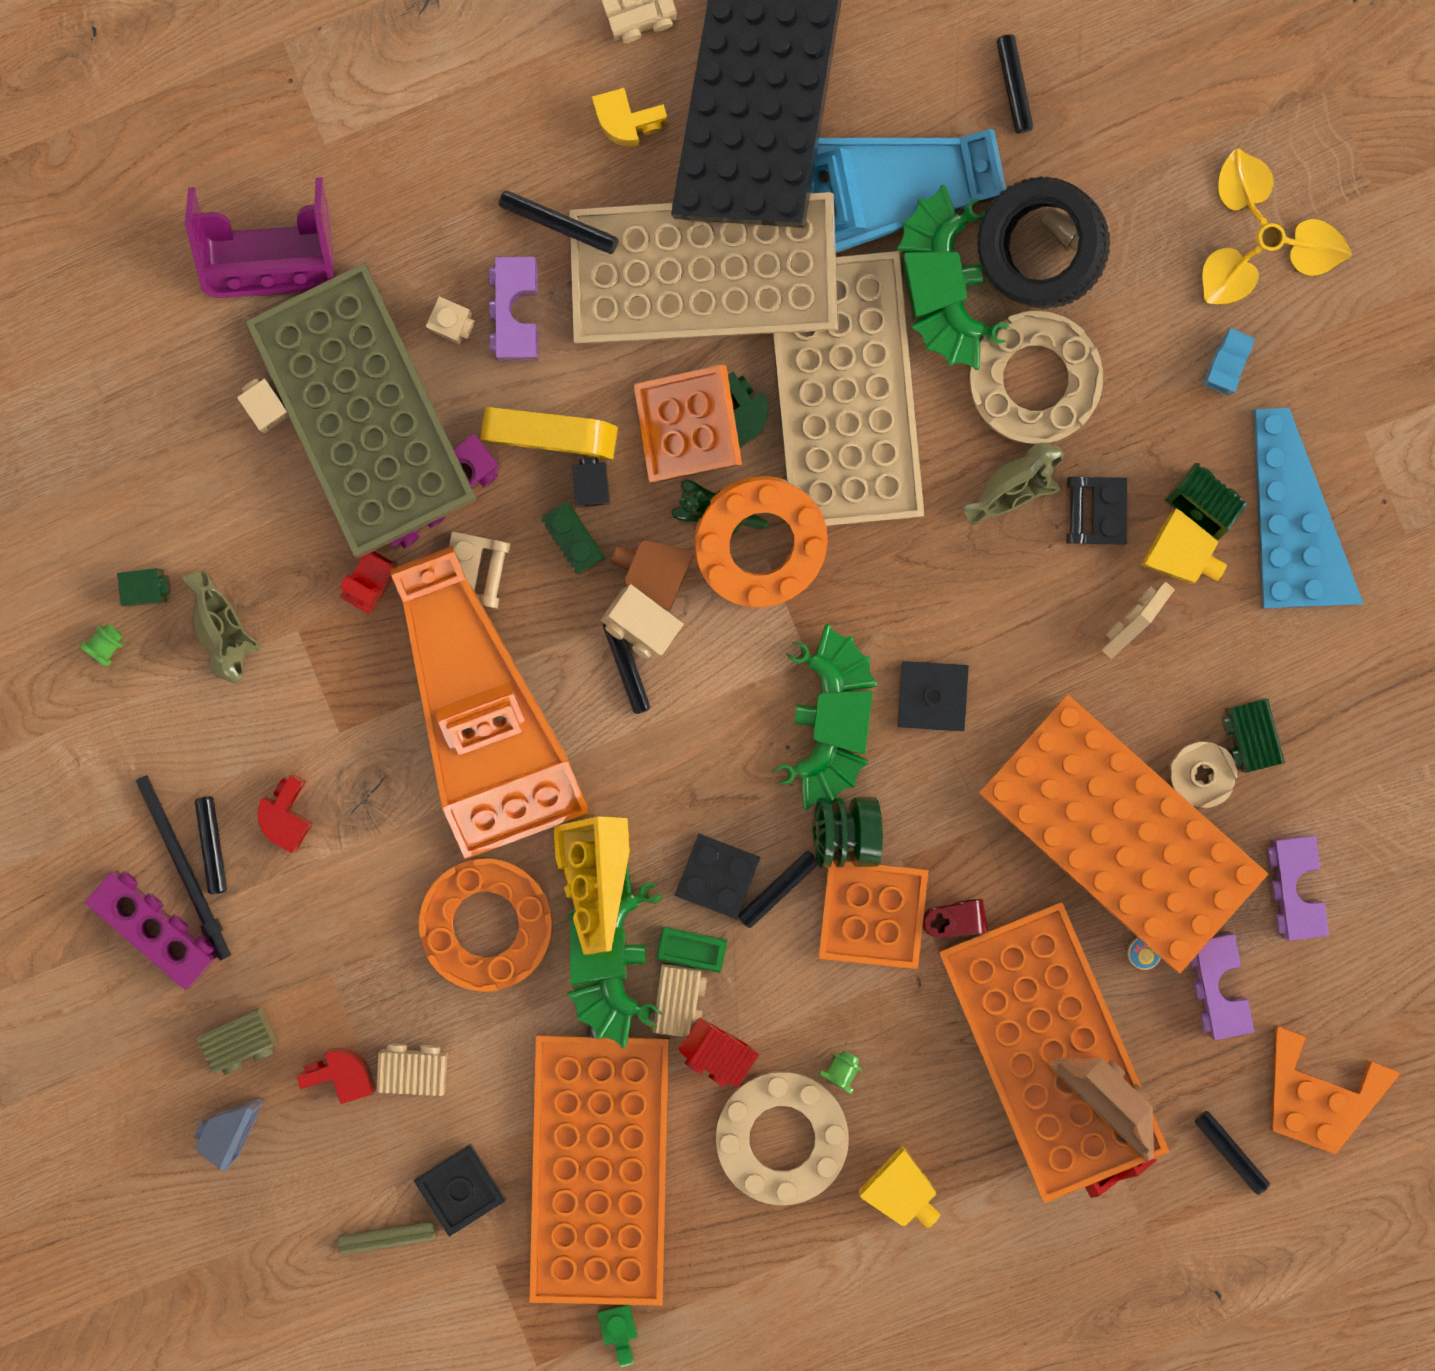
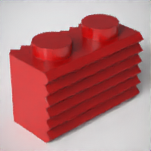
(718, 1053)

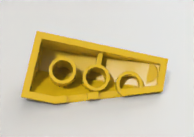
(595, 865)

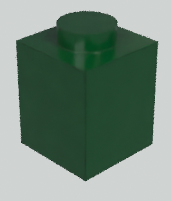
(143, 587)

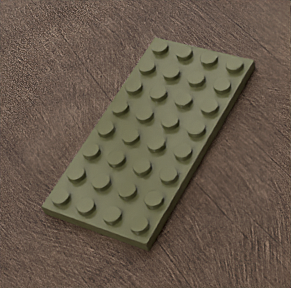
(361, 410)

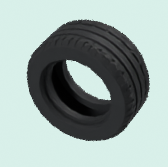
(1003, 217)

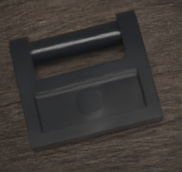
(1108, 510)

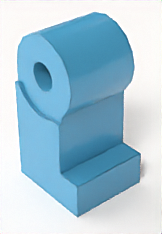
(1229, 362)

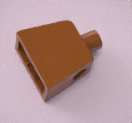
(654, 570)

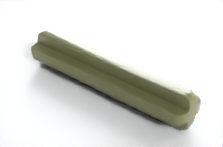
(386, 1238)

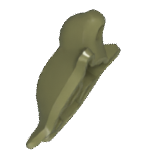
(1017, 483)
(219, 629)

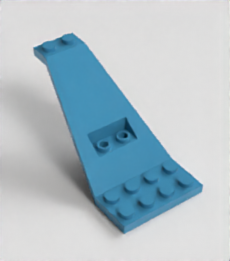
(883, 178)

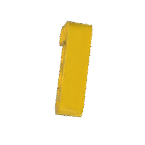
(549, 432)

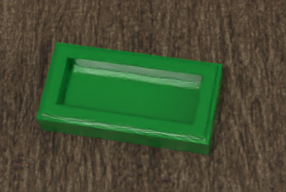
(691, 949)

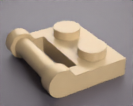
(469, 553)

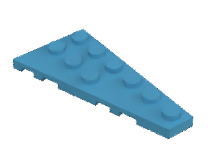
(1297, 539)

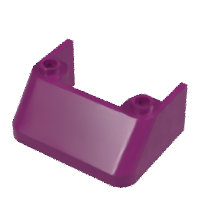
(261, 259)

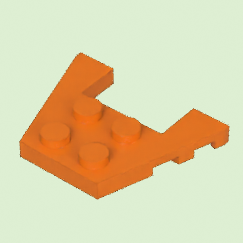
(1317, 1109)

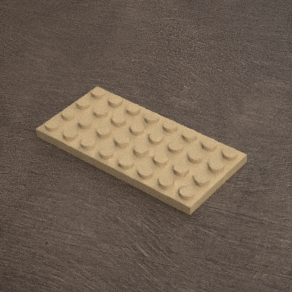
(702, 276)
(852, 401)

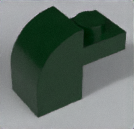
(751, 414)

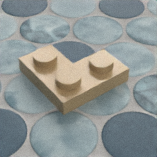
(1138, 618)

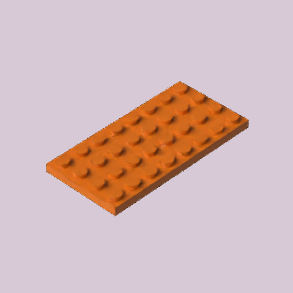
(1123, 834)
(1033, 1003)
(599, 1170)

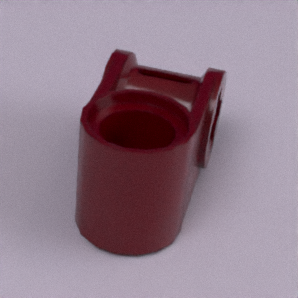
(961, 918)

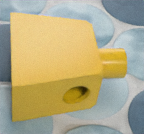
(1183, 551)
(901, 1191)

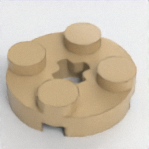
(1221, 779)

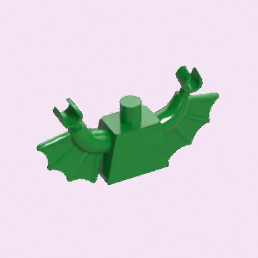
(939, 281)
(837, 719)
(599, 976)

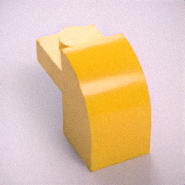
(621, 124)

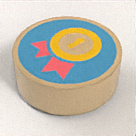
(1141, 955)

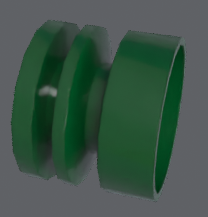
(852, 832)

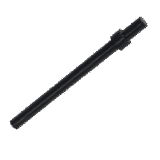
(211, 926)

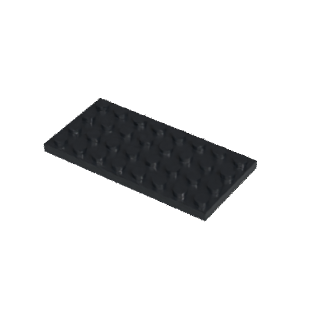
(756, 112)

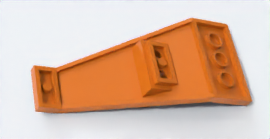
(504, 773)

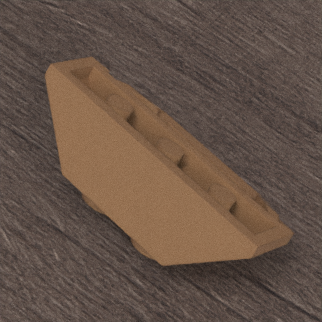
(1112, 1098)

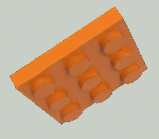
(687, 424)
(873, 915)

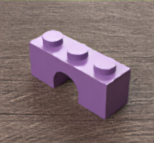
(512, 279)
(1290, 860)
(1221, 1015)

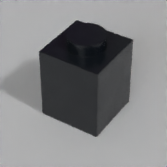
(591, 483)

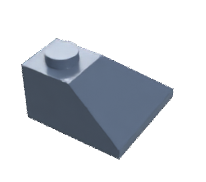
(226, 1133)

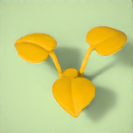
(1314, 250)

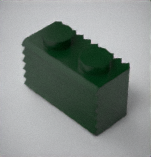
(1206, 501)
(572, 538)
(1253, 735)

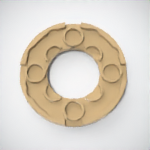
(1081, 394)
(793, 1091)

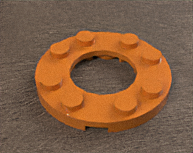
(740, 501)
(438, 932)

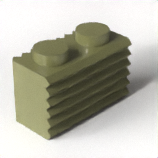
(237, 1041)

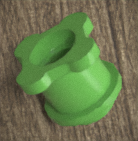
(103, 644)
(842, 1071)

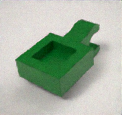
(618, 1327)

